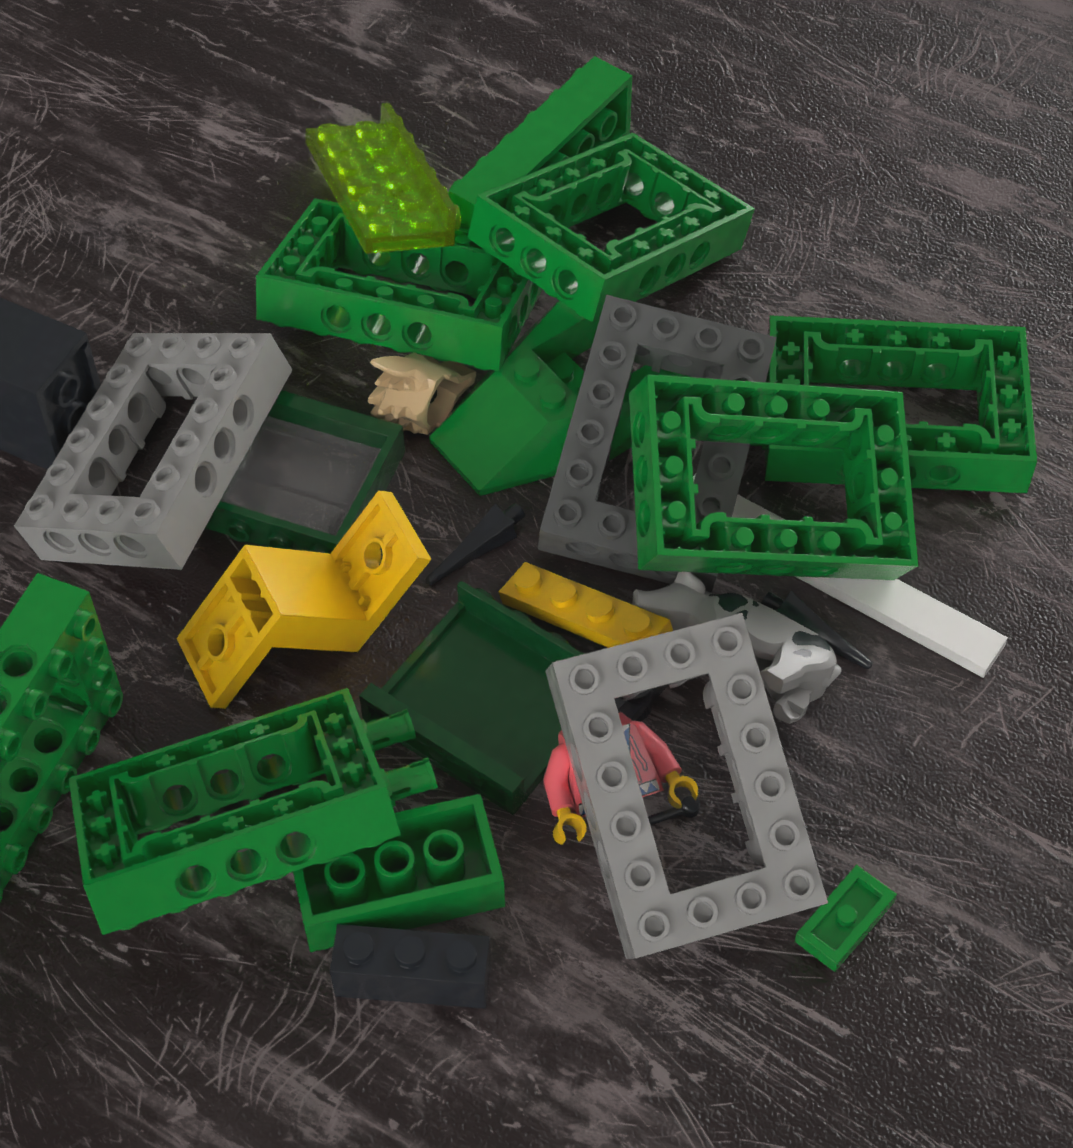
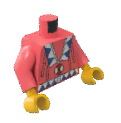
(651, 762)

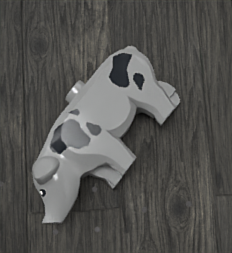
(790, 657)

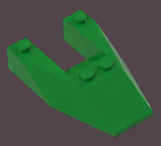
(519, 417)

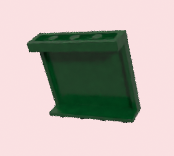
(479, 698)

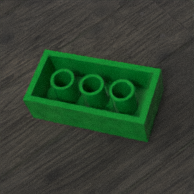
(428, 875)

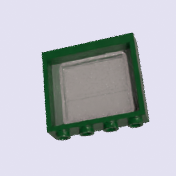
(308, 475)

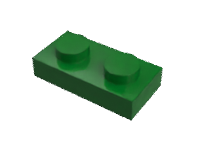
(846, 918)

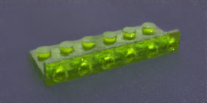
(384, 184)

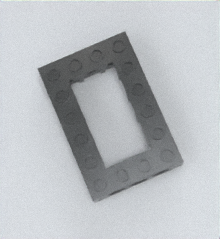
(665, 340)

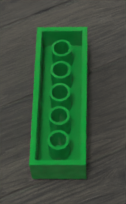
(574, 119)

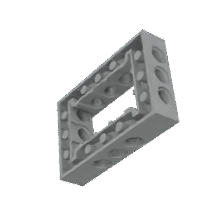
(73, 506)
(626, 850)

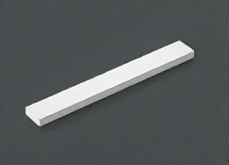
(907, 611)

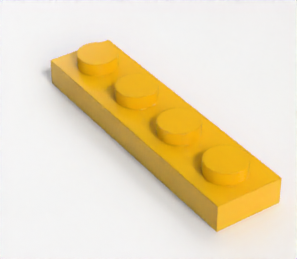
(579, 608)

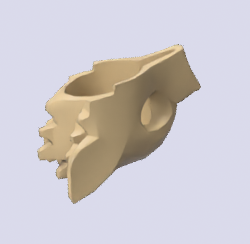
(408, 386)

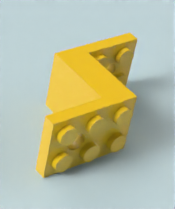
(302, 599)

